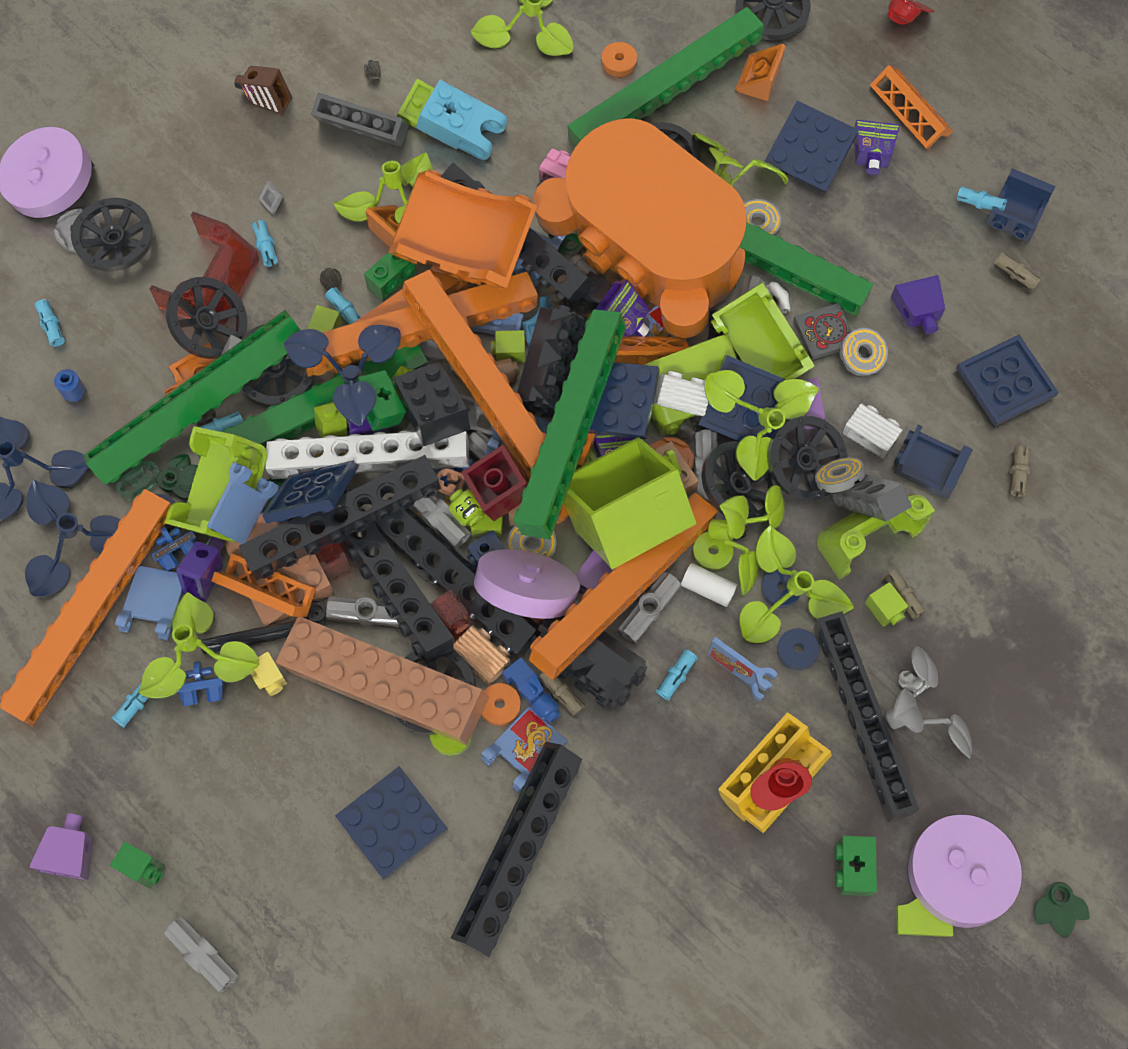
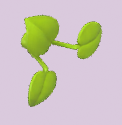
(552, 40)
(721, 158)
(355, 205)
(793, 400)
(736, 514)
(777, 552)
(194, 616)

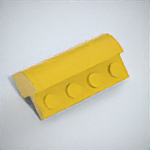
(786, 740)

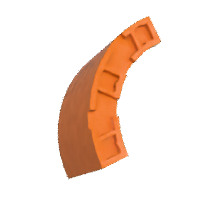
(463, 230)

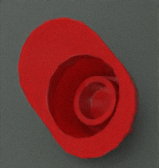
(906, 10)
(781, 784)

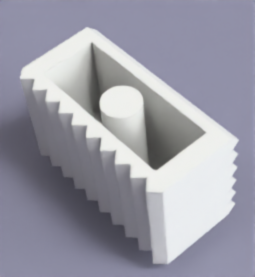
(681, 394)
(872, 430)

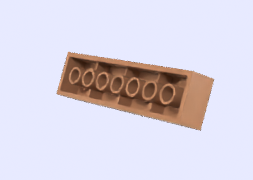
(382, 680)

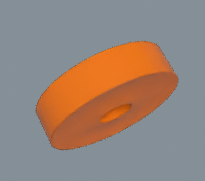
(616, 67)
(511, 709)

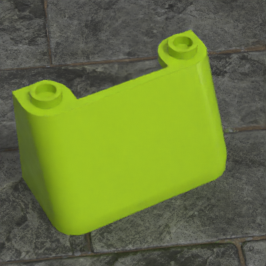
(762, 334)
(691, 362)
(212, 476)
(846, 539)

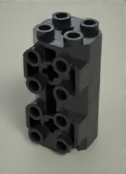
(549, 358)
(603, 669)

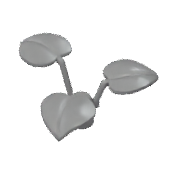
(908, 714)

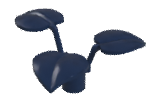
(352, 398)
(66, 467)
(43, 505)

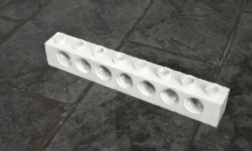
(379, 460)

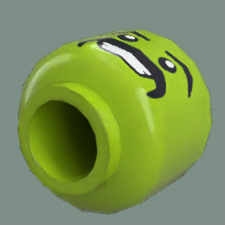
(465, 508)

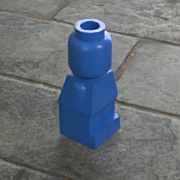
(531, 690)

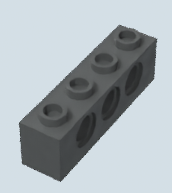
(360, 119)
(874, 498)

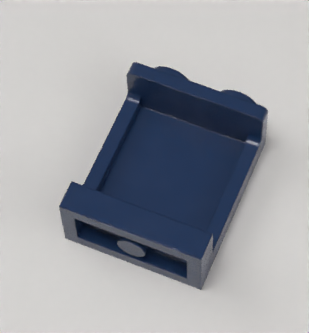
(1024, 205)
(931, 462)

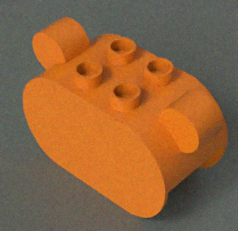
(650, 219)

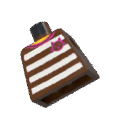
(265, 88)

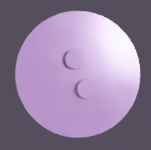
(44, 172)
(526, 583)
(964, 871)

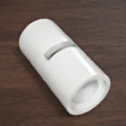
(709, 584)

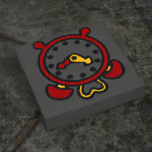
(822, 330)

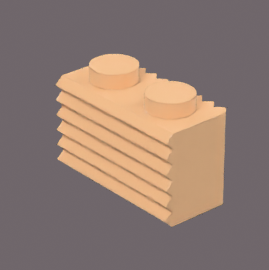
(482, 655)

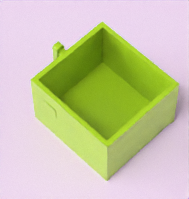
(628, 502)

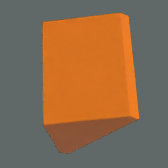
(761, 72)
(382, 222)

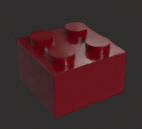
(496, 482)

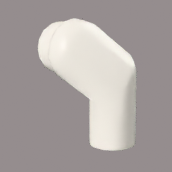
(781, 295)
(909, 681)

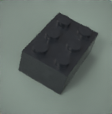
(432, 403)

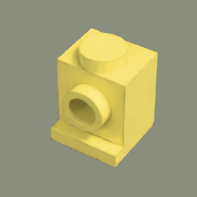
(268, 675)

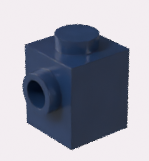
(482, 546)

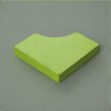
(918, 921)

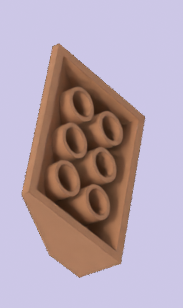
(305, 570)

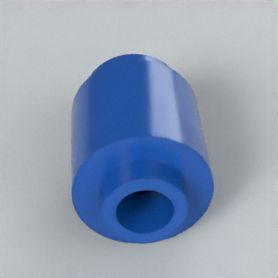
(69, 385)

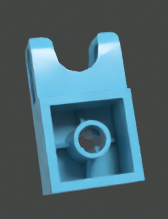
(459, 119)

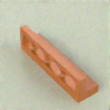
(917, 100)
(642, 353)
(261, 594)

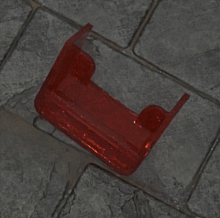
(231, 265)

